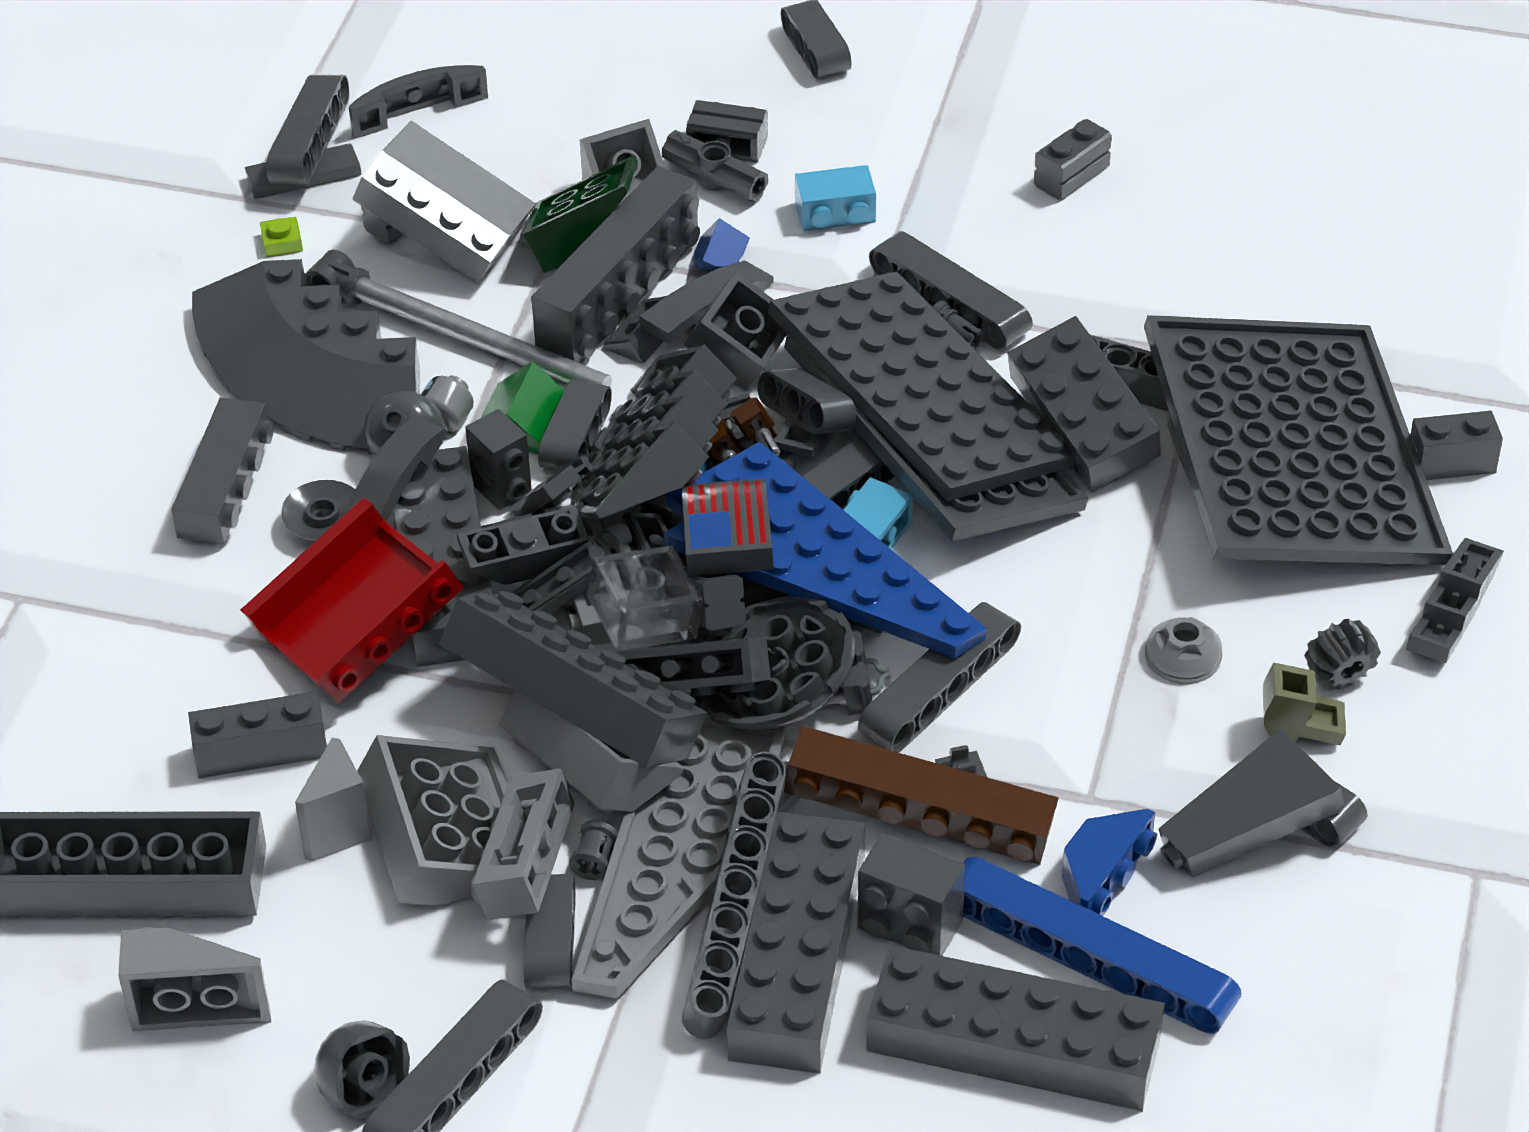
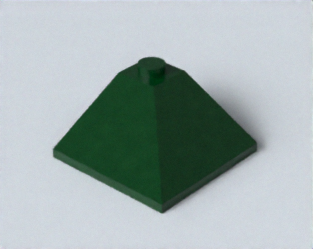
(574, 213)

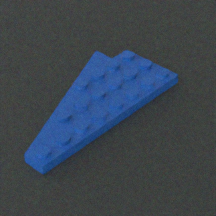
(837, 560)

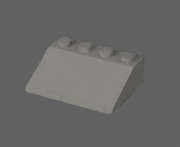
(443, 200)
(431, 813)

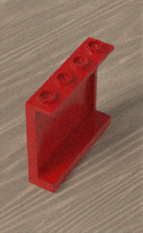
(350, 600)

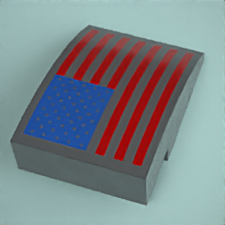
(727, 527)

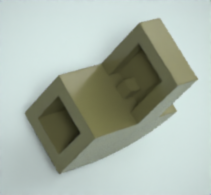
(1293, 706)

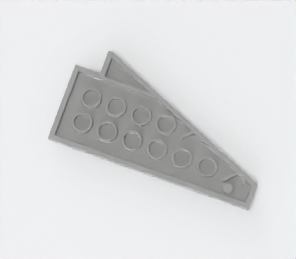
(668, 859)

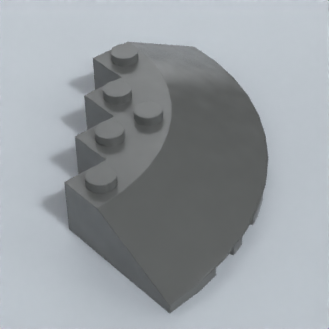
(300, 351)
(657, 434)

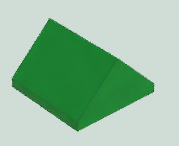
(528, 401)

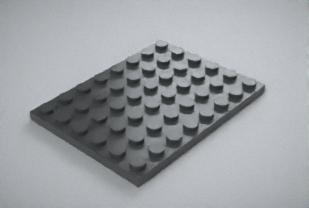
(1295, 442)

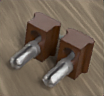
(753, 423)

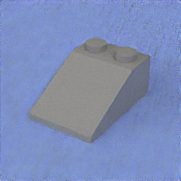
(188, 981)

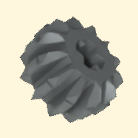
(1342, 653)

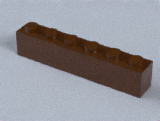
(920, 795)

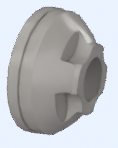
(1182, 660)

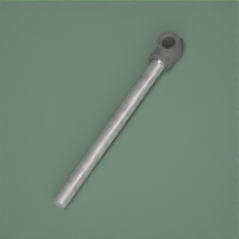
(356, 286)

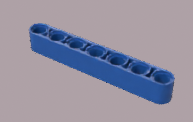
(1097, 946)

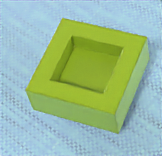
(281, 236)

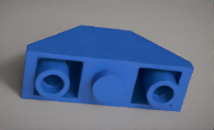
(1105, 856)

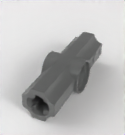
(715, 165)

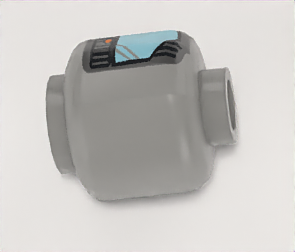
(451, 398)

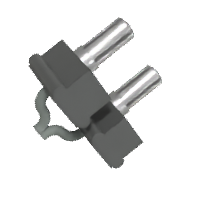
(856, 688)

